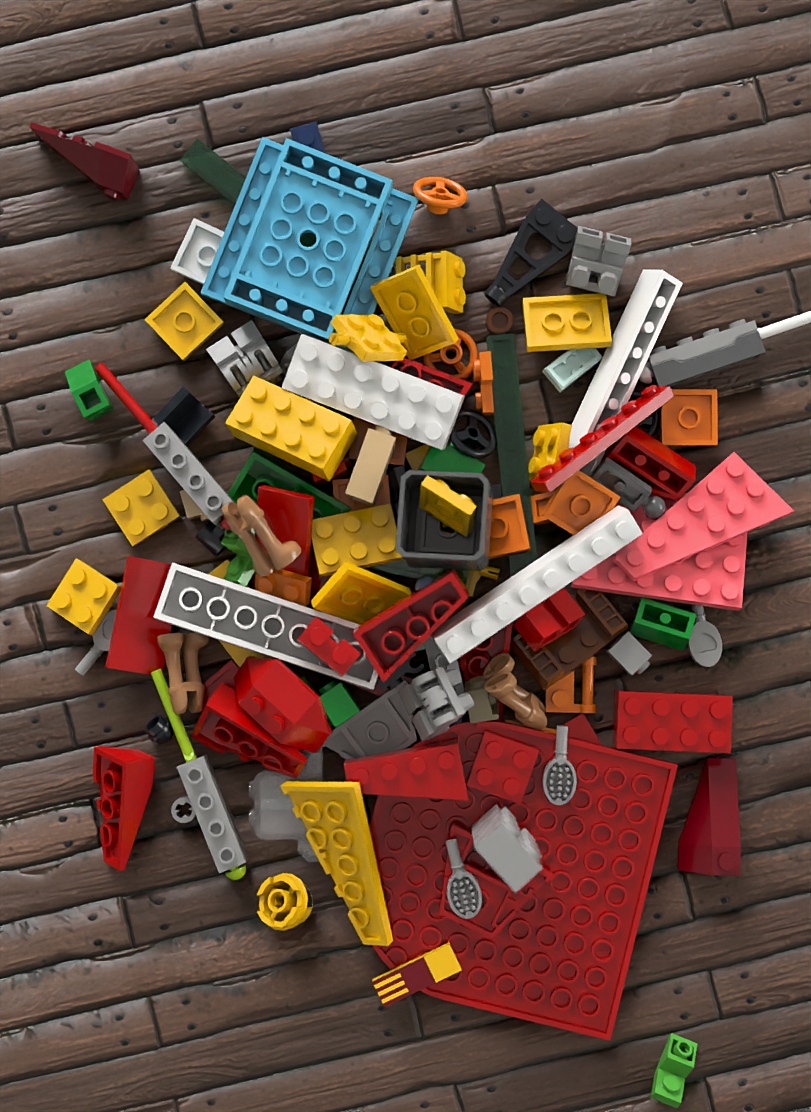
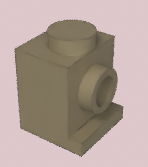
(485, 705)

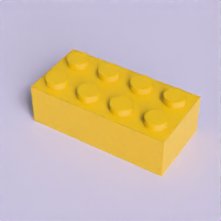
(291, 428)

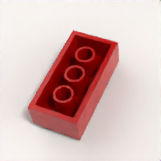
(672, 721)

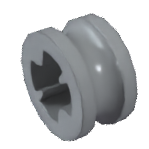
(182, 819)

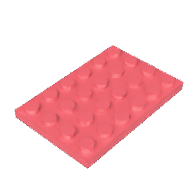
(704, 579)

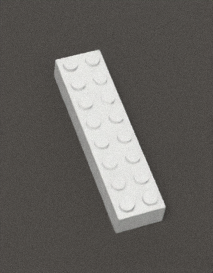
(254, 621)

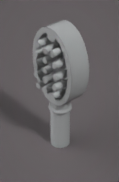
(705, 640)
(101, 643)
(559, 775)
(462, 886)

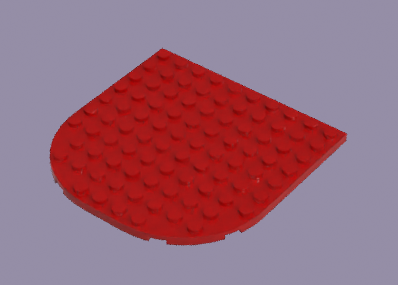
(574, 940)

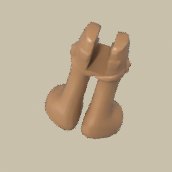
(248, 516)
(503, 686)
(191, 691)

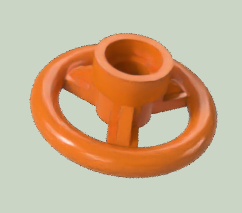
(439, 198)
(463, 372)

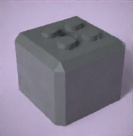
(420, 534)

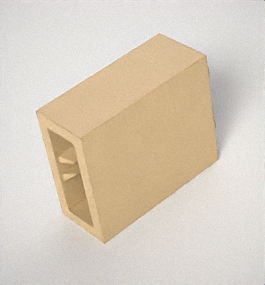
(371, 466)

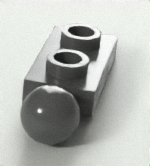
(631, 489)

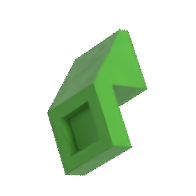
(241, 567)
(672, 1069)

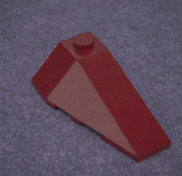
(101, 164)

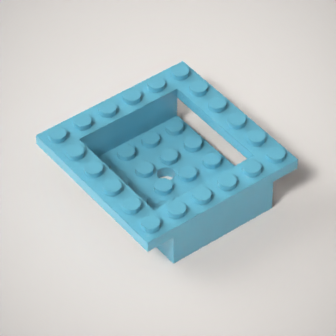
(297, 193)

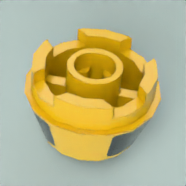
(284, 902)

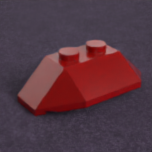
(282, 703)

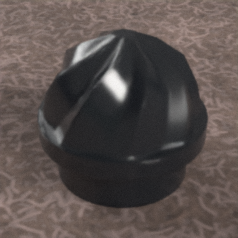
(159, 729)

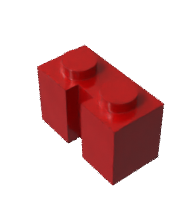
(549, 619)
(334, 655)

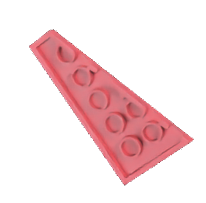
(712, 513)

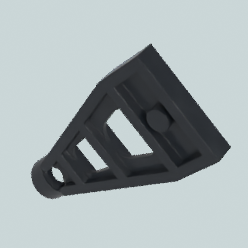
(552, 228)

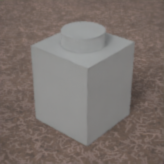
(629, 654)

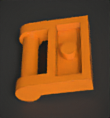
(560, 695)

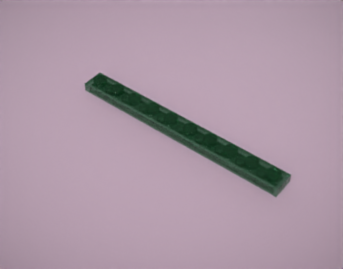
(511, 437)

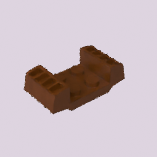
(568, 652)

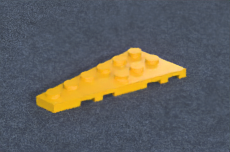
(344, 847)

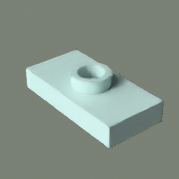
(571, 366)

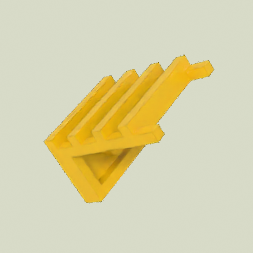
(445, 276)

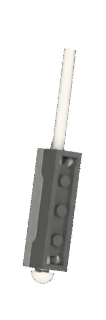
(713, 351)

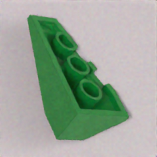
(265, 470)

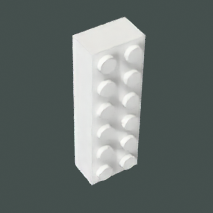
(373, 392)

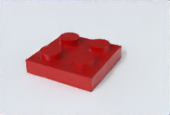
(502, 767)

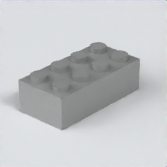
(506, 847)

